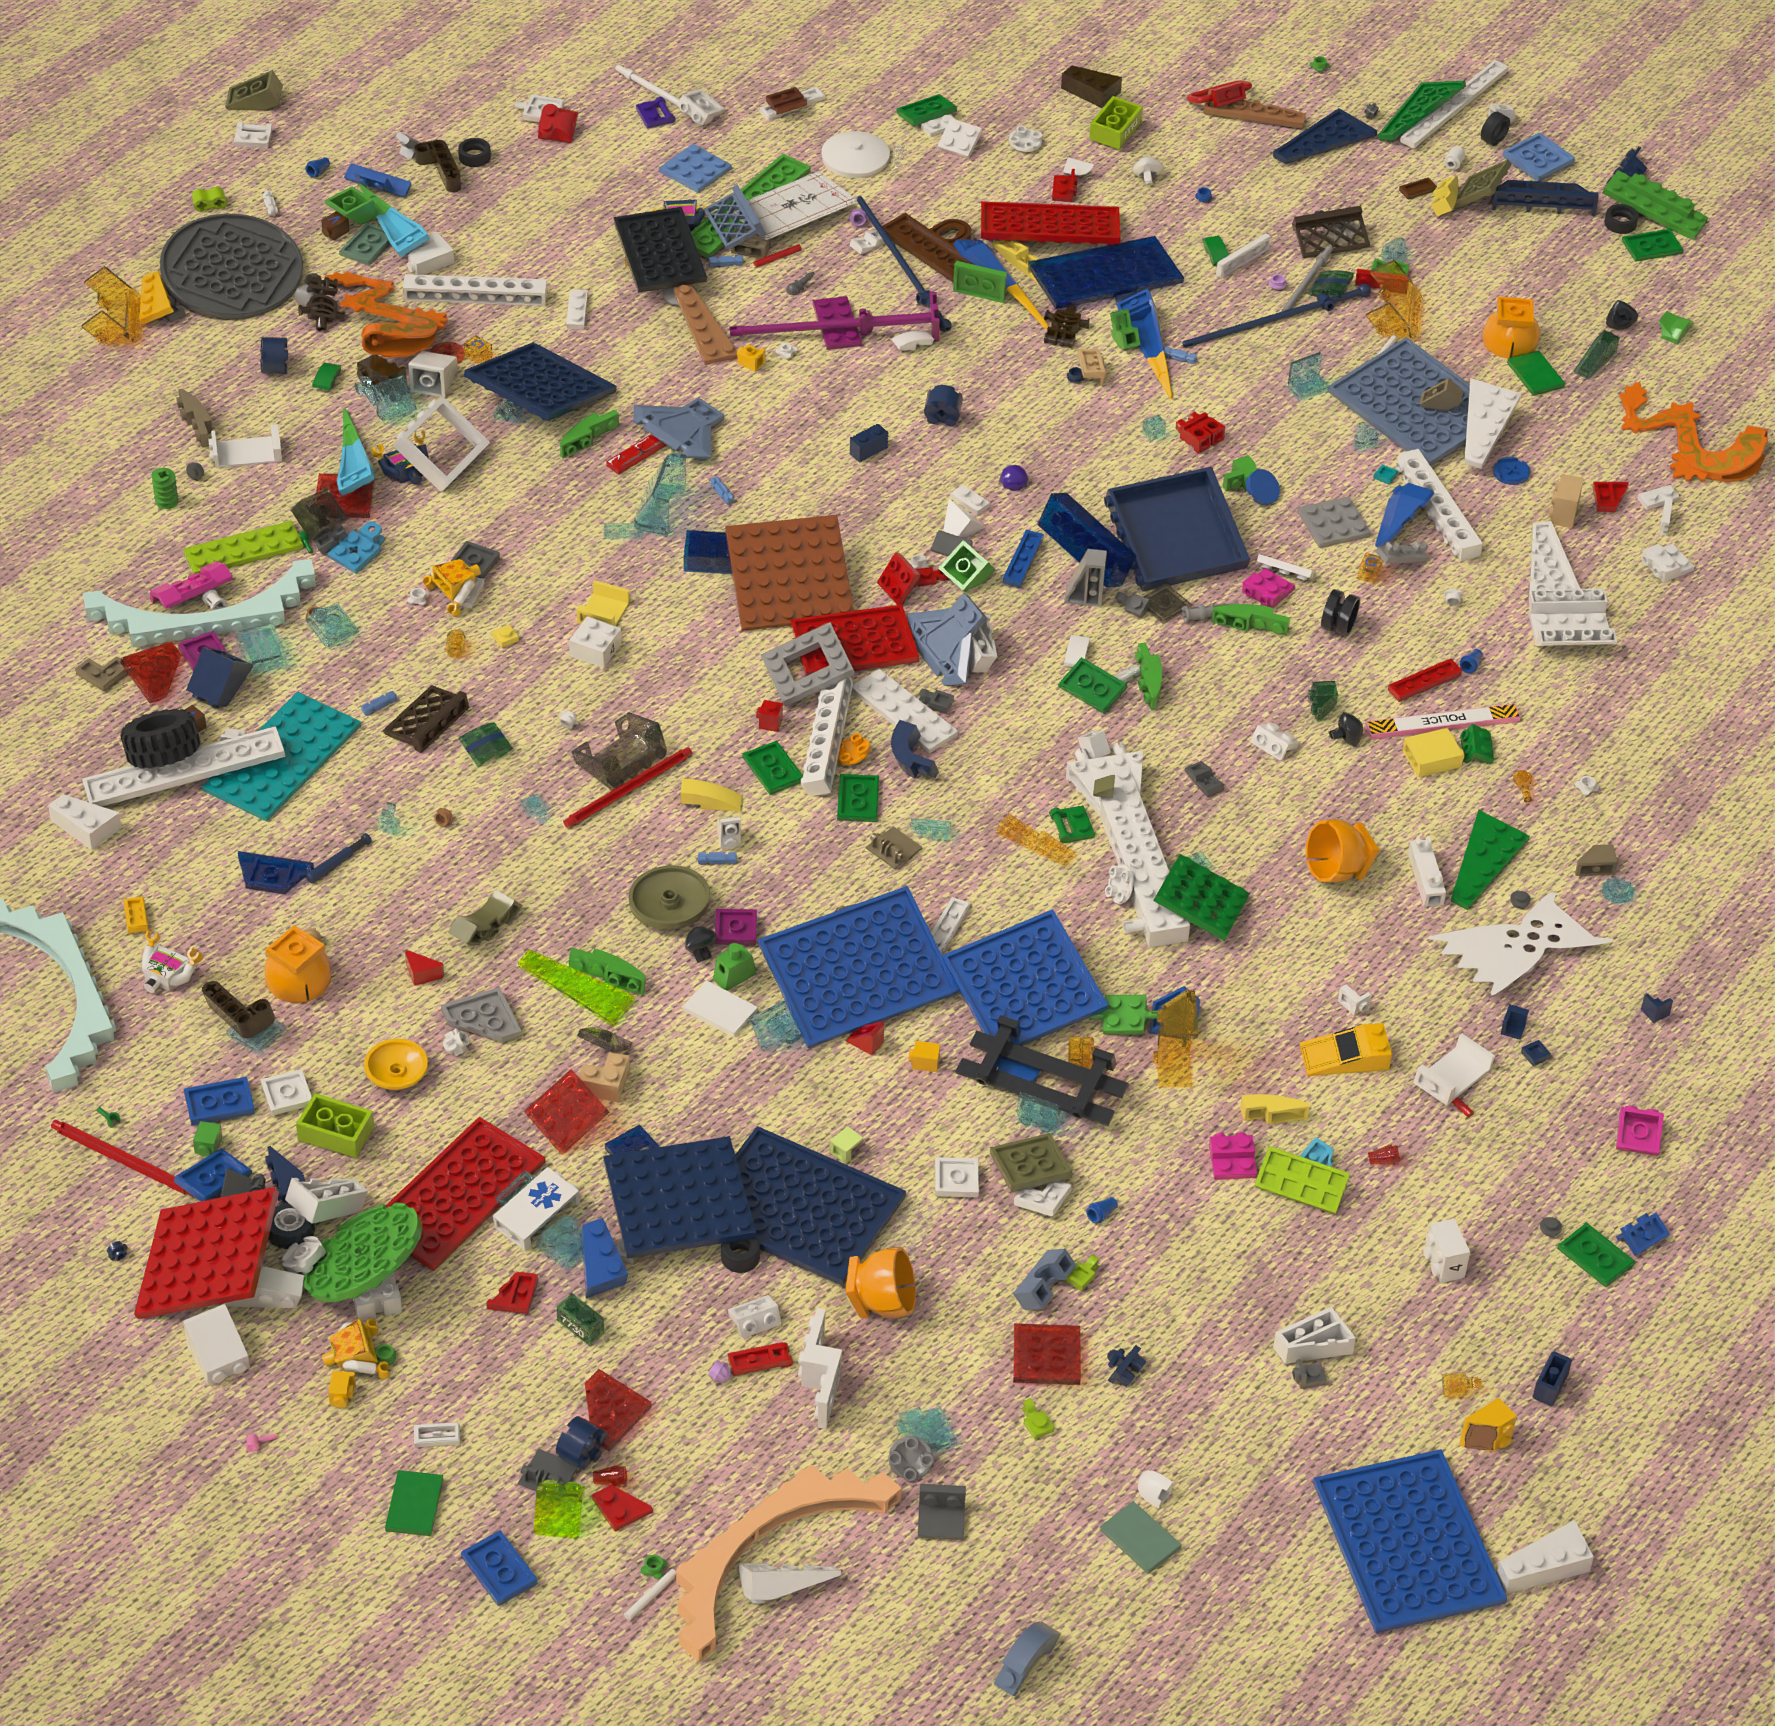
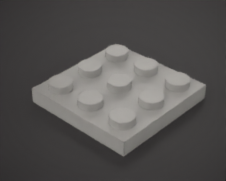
(1334, 522)

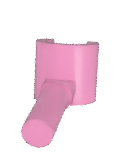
(253, 1441)

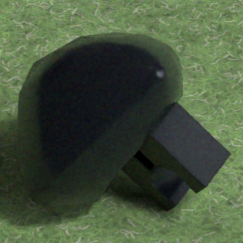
(1621, 316)
(1349, 728)
(697, 942)

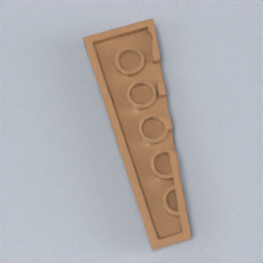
(1257, 112)
(706, 332)

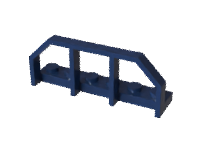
(1544, 195)

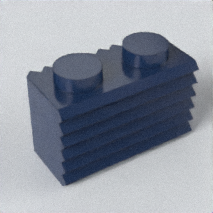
(868, 442)
(1552, 1378)

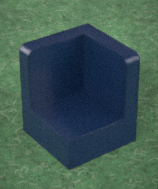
(1655, 1008)
(1514, 1021)

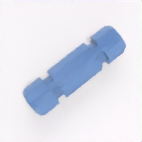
(726, 261)
(1180, 355)
(722, 490)
(379, 702)
(717, 858)

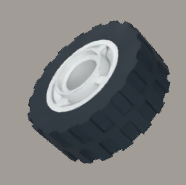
(289, 1226)

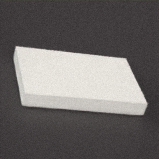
(720, 1008)

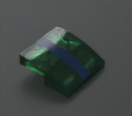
(1332, 283)
(485, 743)

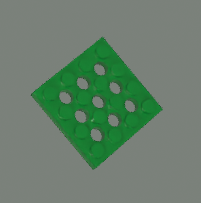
(1212, 897)

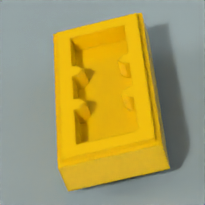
(135, 914)

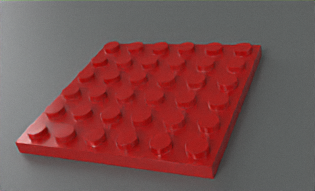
(207, 1253)

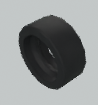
(1495, 128)
(474, 144)
(1621, 227)

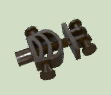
(325, 307)
(1064, 326)

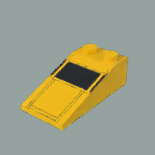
(1348, 1051)

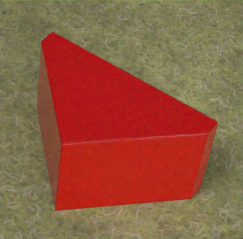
(423, 968)
(868, 1037)

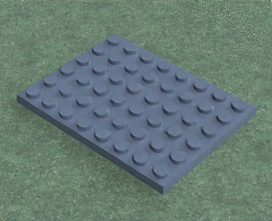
(1388, 397)

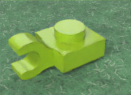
(1083, 1273)
(1036, 1422)

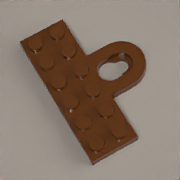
(928, 244)

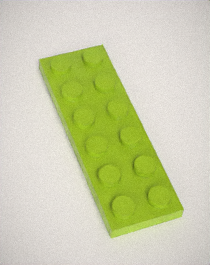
(245, 547)

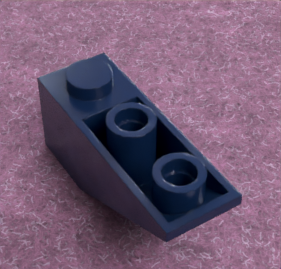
(282, 1172)

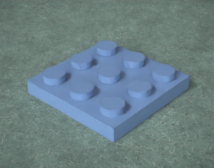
(1538, 156)
(695, 168)

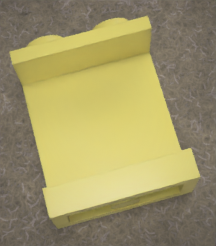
(605, 604)

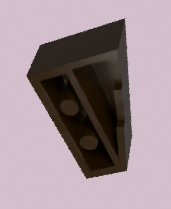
(1091, 85)
(379, 369)

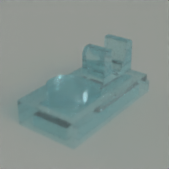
(920, 826)

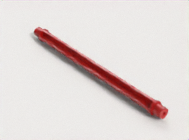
(627, 787)
(117, 1154)

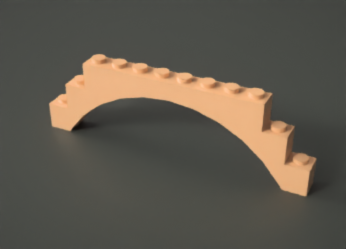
(802, 1496)

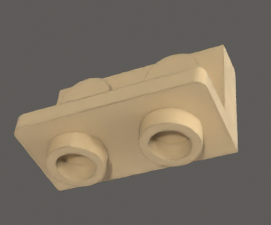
(1092, 364)

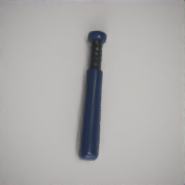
(331, 863)

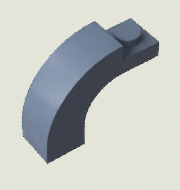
(1027, 1649)

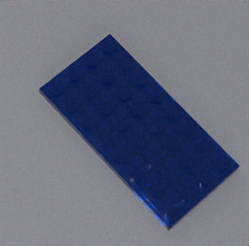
(1105, 272)

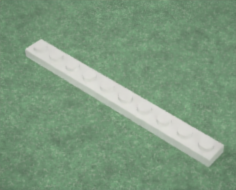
(1451, 107)

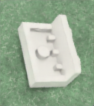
(1273, 740)

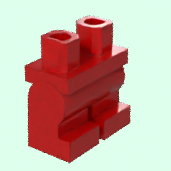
(1200, 431)

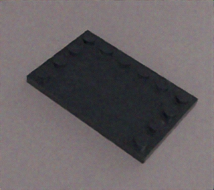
(660, 249)

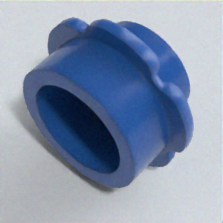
(1203, 194)

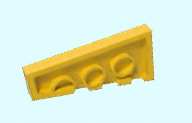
(154, 298)

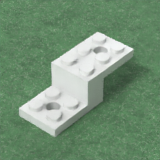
(820, 1368)

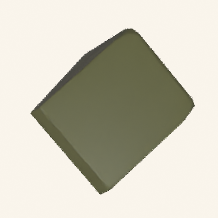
(1104, 787)

